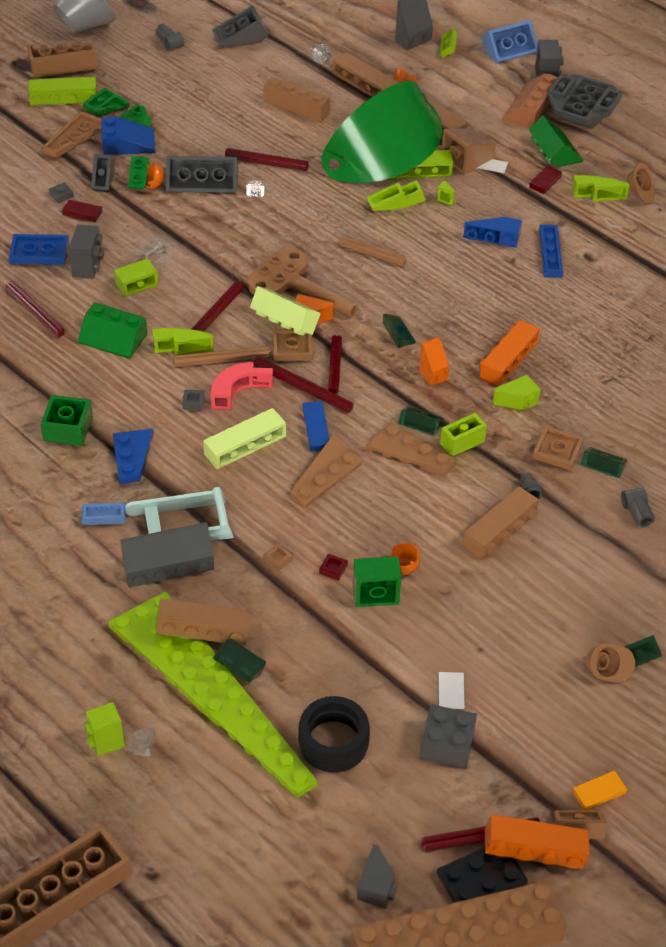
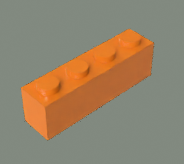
(509, 352)
(537, 841)

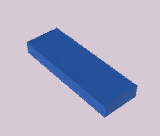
(315, 425)

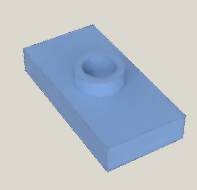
(103, 513)

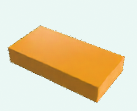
(599, 790)

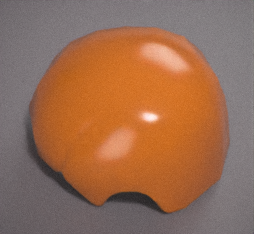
(402, 75)
(155, 176)
(408, 557)

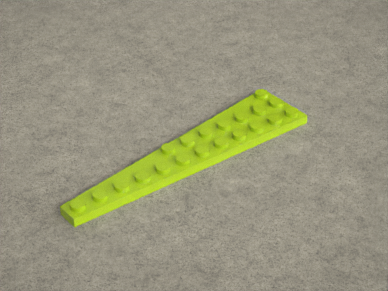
(213, 690)

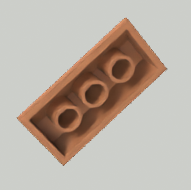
(531, 102)

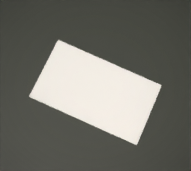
(494, 165)
(451, 690)

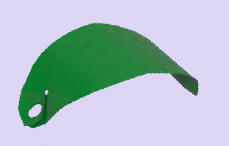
(384, 136)

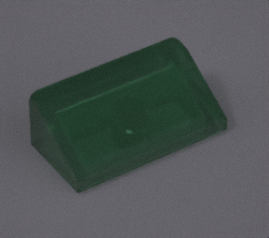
(397, 330)
(420, 420)
(603, 462)
(644, 650)
(240, 660)

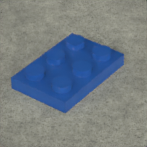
(38, 249)

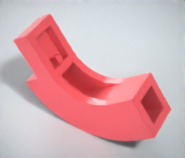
(238, 378)

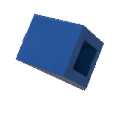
(495, 230)

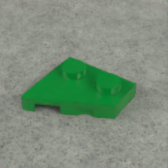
(105, 102)

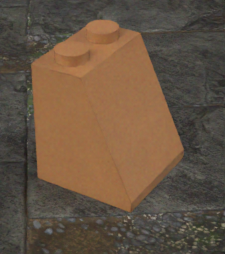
(468, 148)

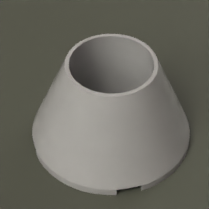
(84, 14)

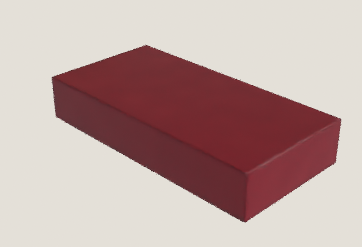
(545, 179)
(82, 210)

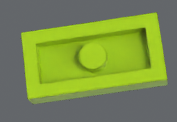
(448, 42)

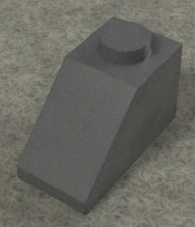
(102, 172)
(377, 880)

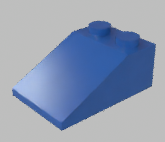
(126, 137)

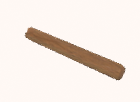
(221, 356)

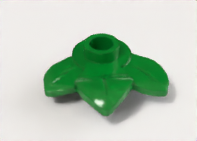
(138, 115)

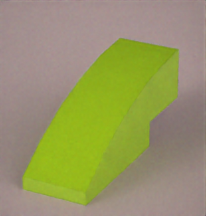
(599, 188)
(397, 197)
(181, 341)

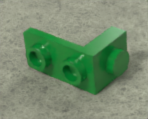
(138, 172)

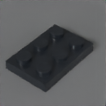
(480, 875)

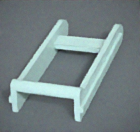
(152, 507)

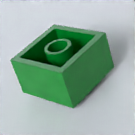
(66, 420)
(376, 581)

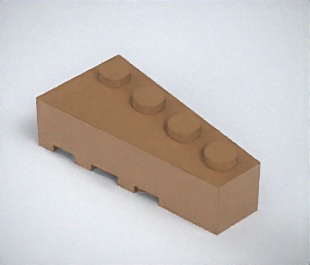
(62, 59)

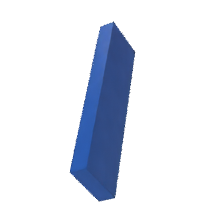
(550, 251)

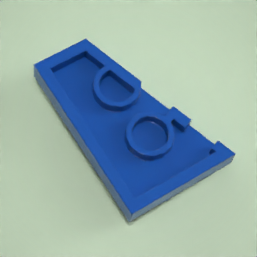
(131, 453)

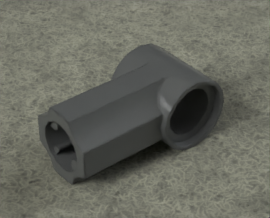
(170, 39)
(637, 502)

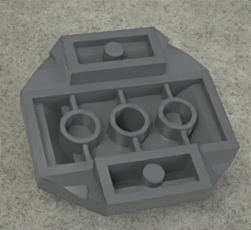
(582, 99)

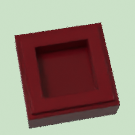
(333, 567)

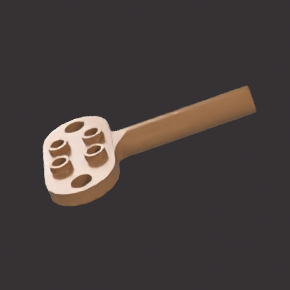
(283, 273)

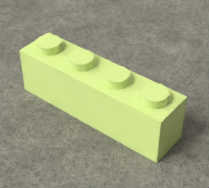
(284, 310)
(244, 438)

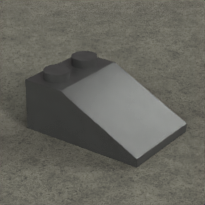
(413, 23)
(241, 29)

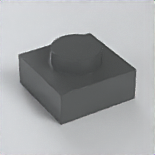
(61, 192)
(193, 399)

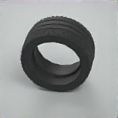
(333, 710)

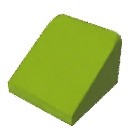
(446, 193)

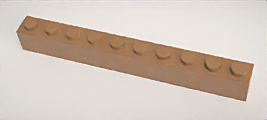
(374, 81)

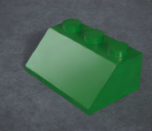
(554, 143)
(112, 330)

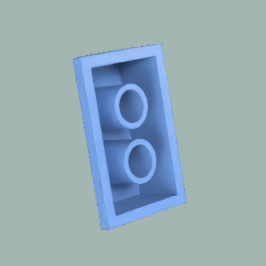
(510, 41)

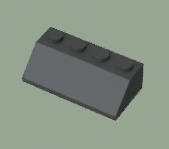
(201, 174)
(167, 554)

